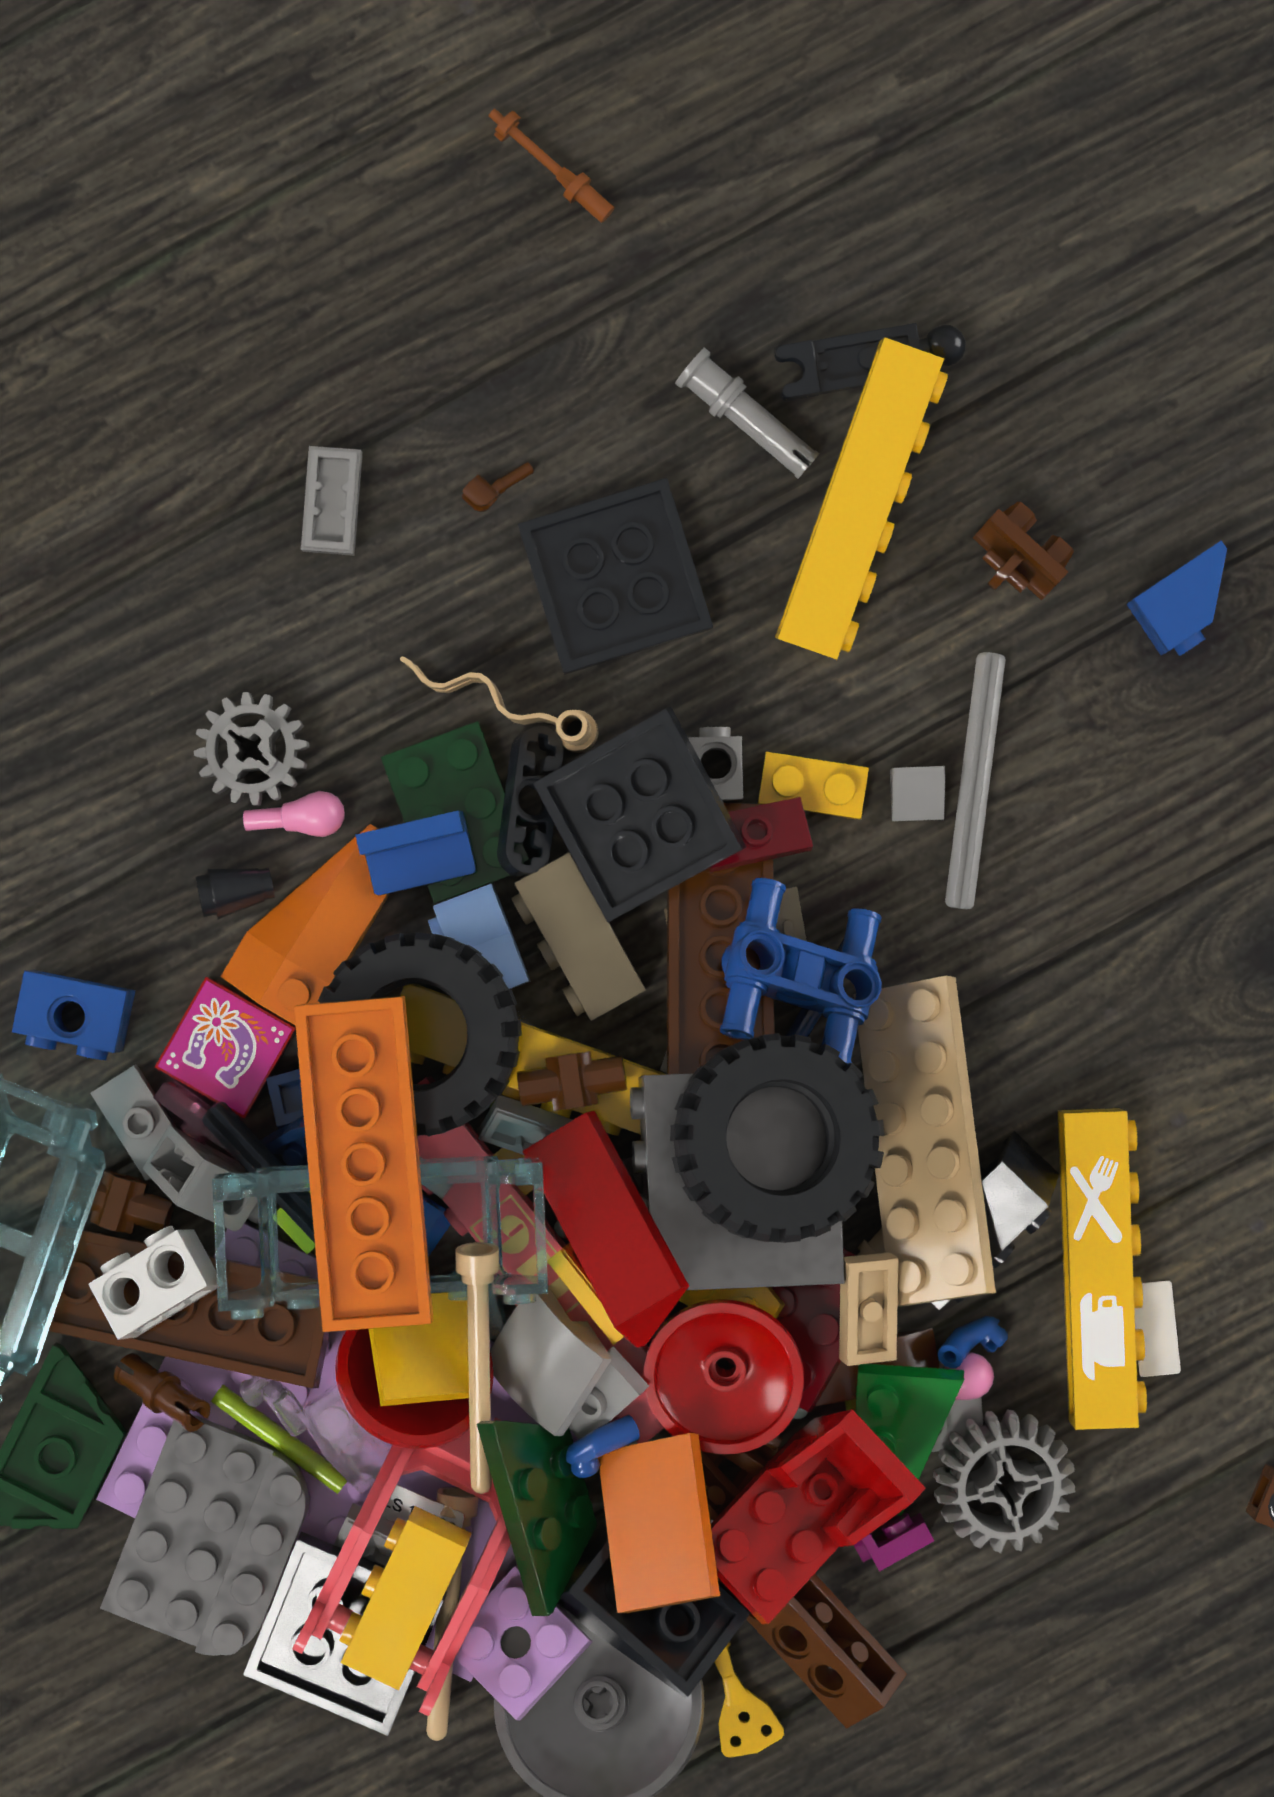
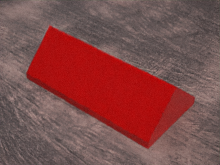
(609, 1227)

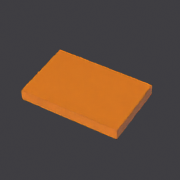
(658, 1524)

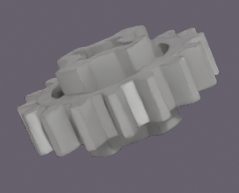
(235, 767)

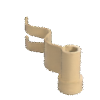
(577, 743)

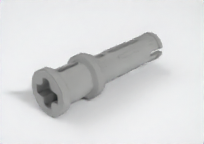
(727, 398)

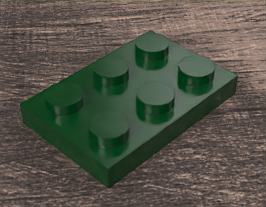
(451, 776)

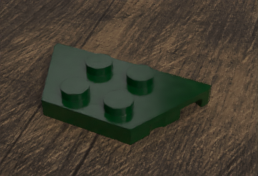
(57, 1448)
(541, 1506)

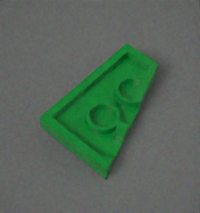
(907, 1407)

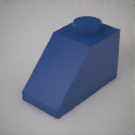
(1182, 602)

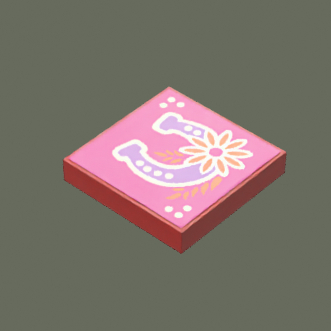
(226, 1047)

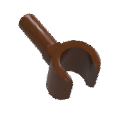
(482, 495)

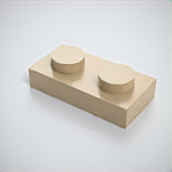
(869, 1309)

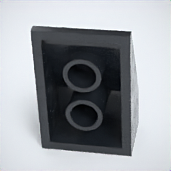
(668, 1641)

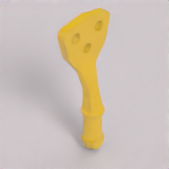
(739, 1700)

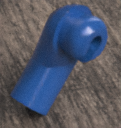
(968, 1336)
(601, 1441)

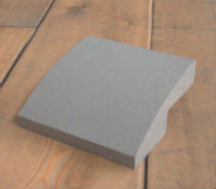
(548, 1362)

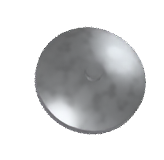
(603, 1729)

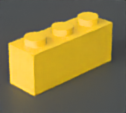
(403, 1596)

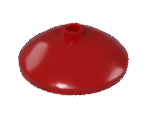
(730, 1407)
(401, 1425)

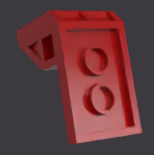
(813, 1496)

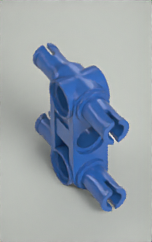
(800, 971)

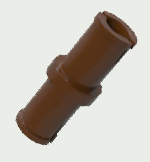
(162, 1392)

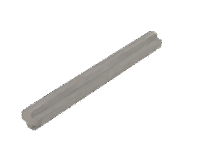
(975, 780)

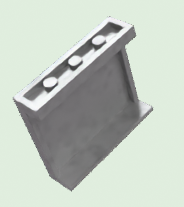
(774, 1144)

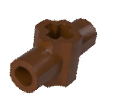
(572, 1081)
(125, 1204)

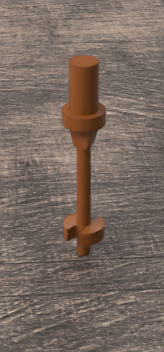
(576, 186)

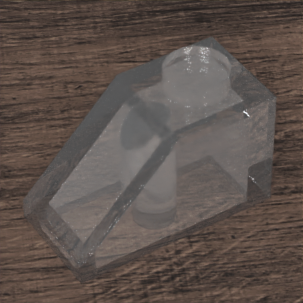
(343, 1441)

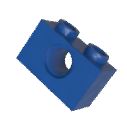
(41, 1007)

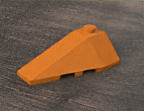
(307, 935)

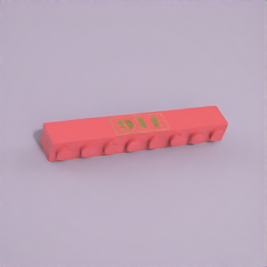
(520, 1247)

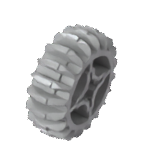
(1045, 1476)

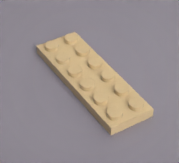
(930, 1158)

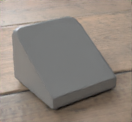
(917, 793)

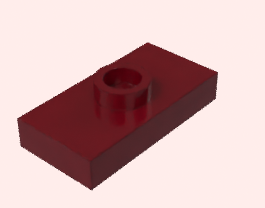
(769, 833)

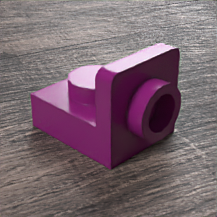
(899, 1539)

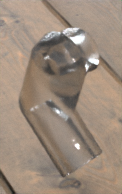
(278, 1397)

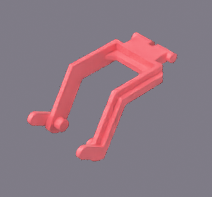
(452, 1465)

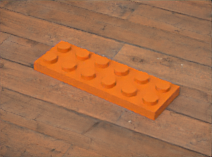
(363, 1164)

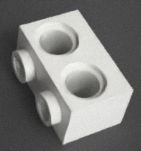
(159, 1292)

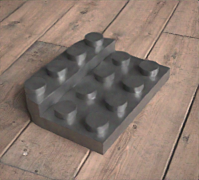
(210, 1539)

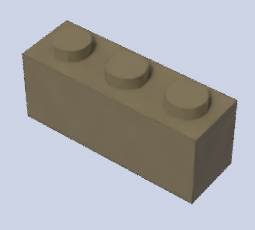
(577, 938)

